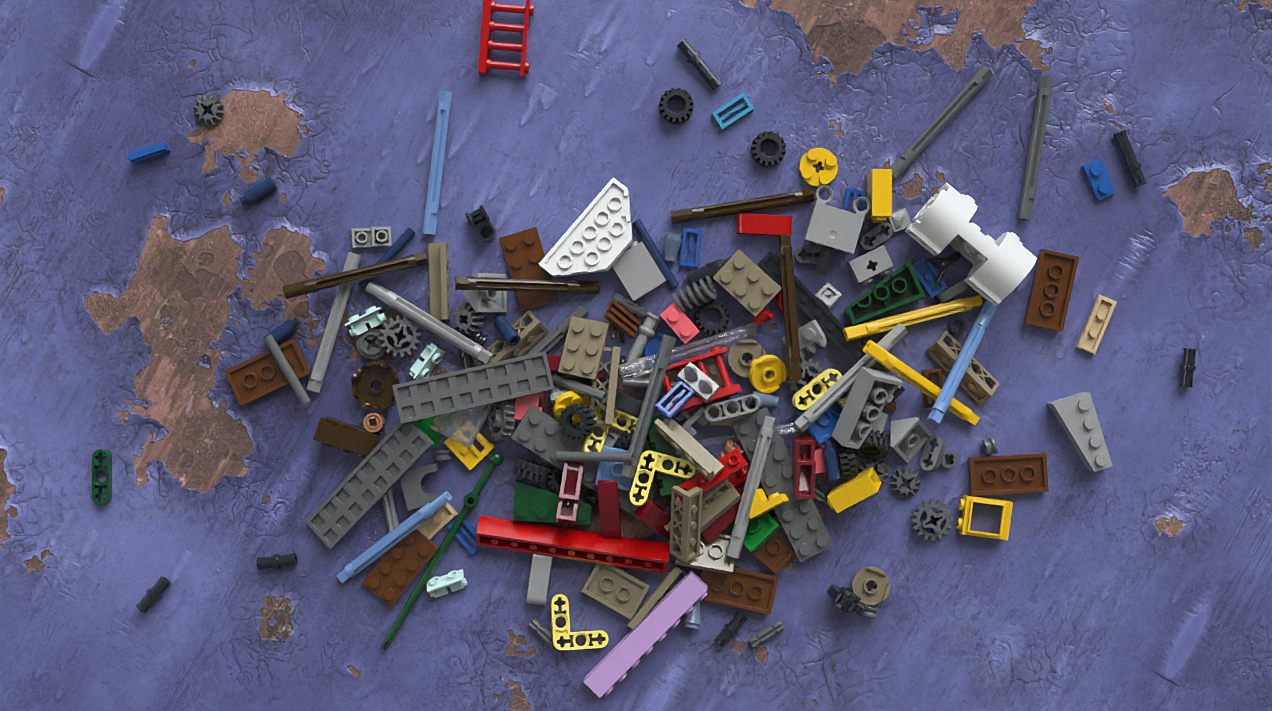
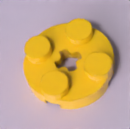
(827, 161)
(760, 367)
(567, 399)

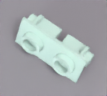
(358, 324)
(432, 357)
(455, 580)

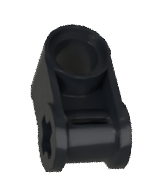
(480, 221)

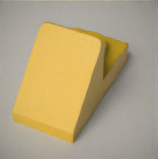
(762, 505)

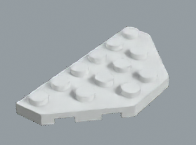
(595, 237)

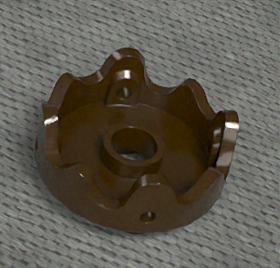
(362, 385)

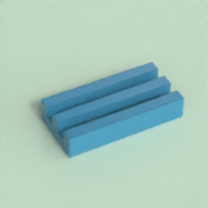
(740, 115)

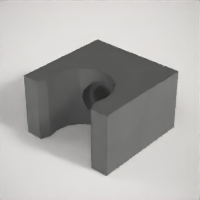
(414, 488)

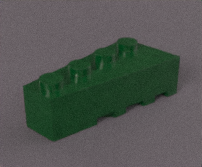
(888, 295)
(660, 445)
(541, 505)

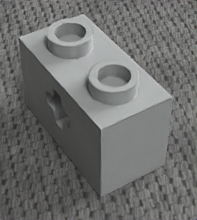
(877, 256)

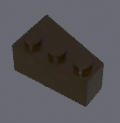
(346, 436)

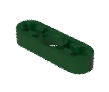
(108, 471)

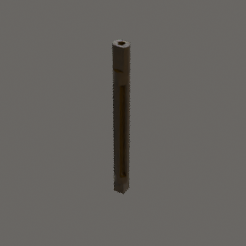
(742, 206)
(354, 275)
(527, 285)
(789, 308)

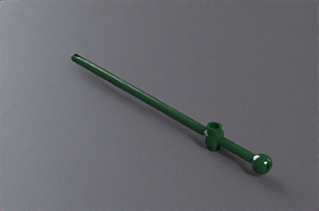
(495, 459)

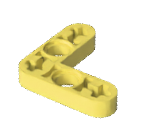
(808, 401)
(598, 446)
(656, 466)
(565, 631)

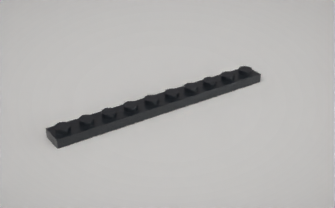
(826, 320)

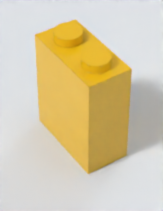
(879, 194)
(854, 490)

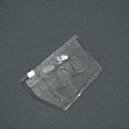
(462, 425)

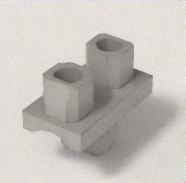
(697, 414)

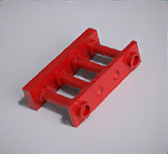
(486, 45)
(728, 387)
(734, 471)

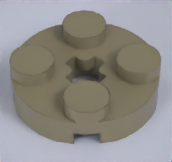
(738, 350)
(866, 575)

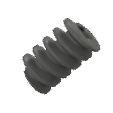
(695, 296)

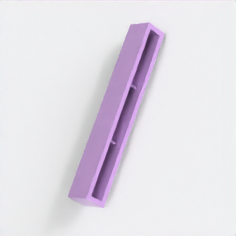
(648, 631)

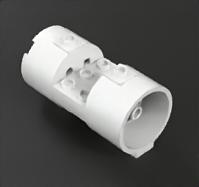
(997, 263)

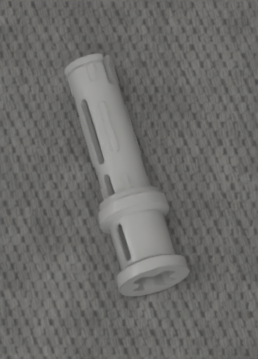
(646, 331)

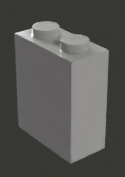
(638, 271)

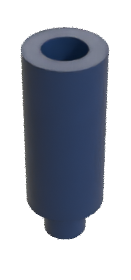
(259, 191)
(284, 330)
(506, 330)
(831, 461)

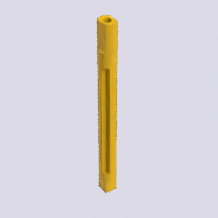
(912, 317)
(917, 380)

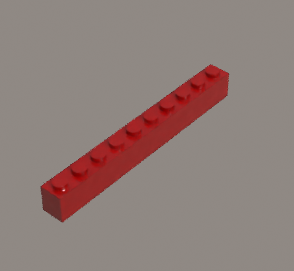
(572, 544)

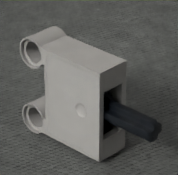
(834, 228)

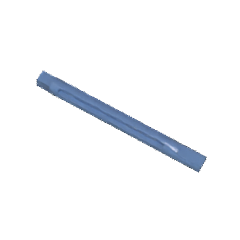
(437, 162)
(962, 363)
(393, 537)

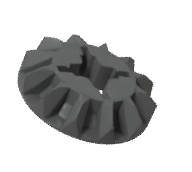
(217, 109)
(363, 345)
(881, 466)
(896, 481)

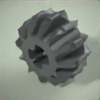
(467, 319)

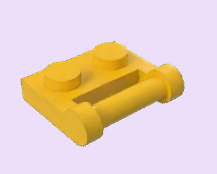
(470, 456)

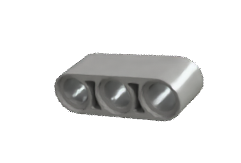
(723, 407)
(539, 580)

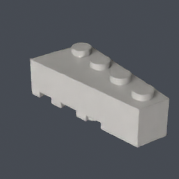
(864, 405)
(1083, 429)

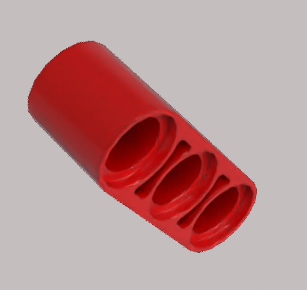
(764, 224)

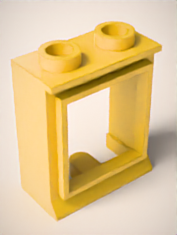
(966, 506)

